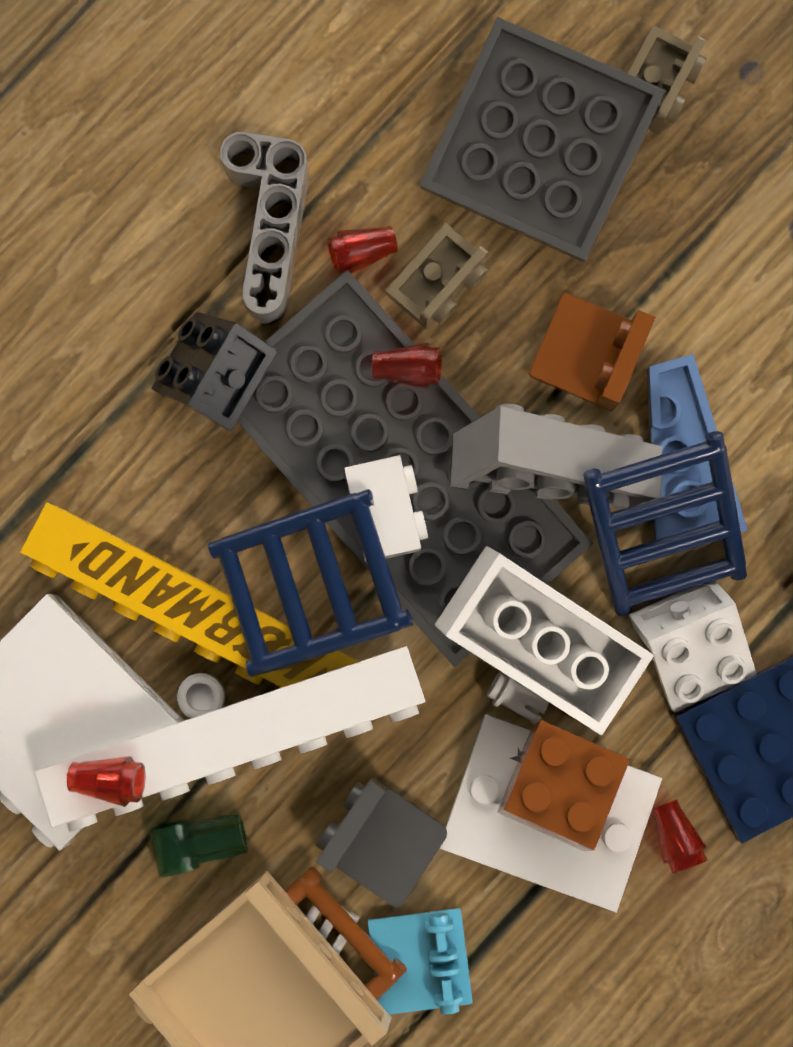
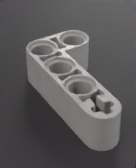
(267, 230)

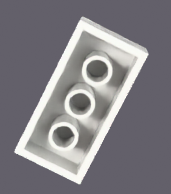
(543, 640)

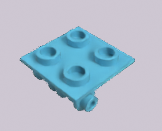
(434, 957)

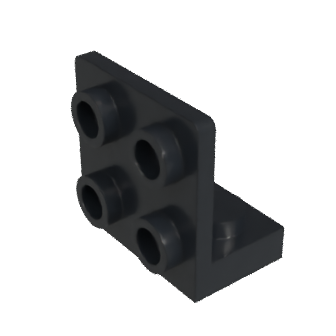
(214, 368)

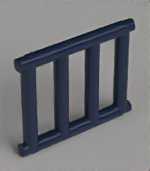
(608, 522)
(349, 631)

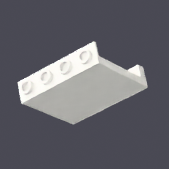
(61, 700)

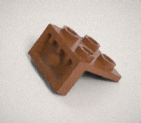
(590, 351)

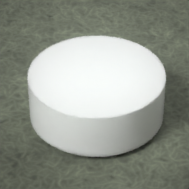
(200, 694)

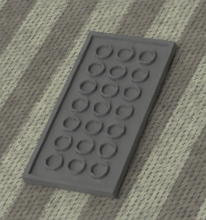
(328, 413)

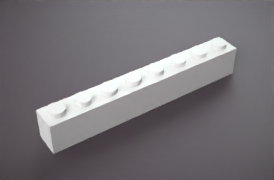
(246, 733)

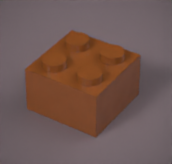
(563, 786)

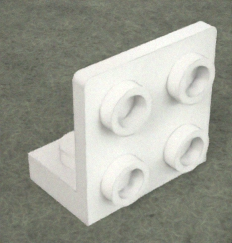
(695, 643)

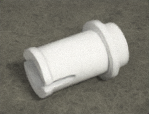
(516, 697)

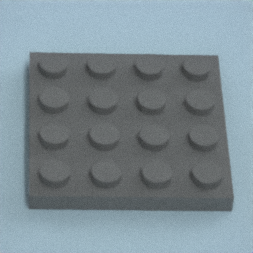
(541, 139)

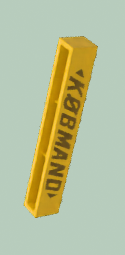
(161, 593)

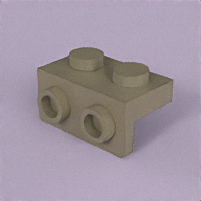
(668, 64)
(437, 276)

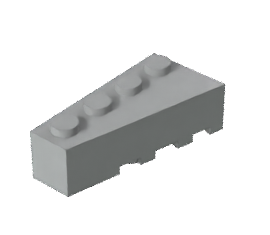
(547, 455)

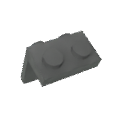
(382, 842)

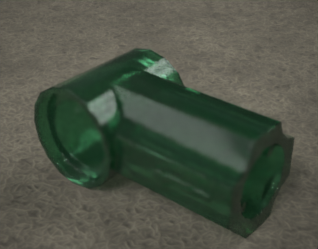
(186, 845)

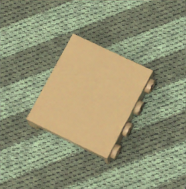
(259, 981)

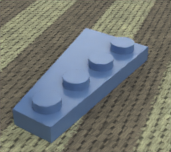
(678, 420)

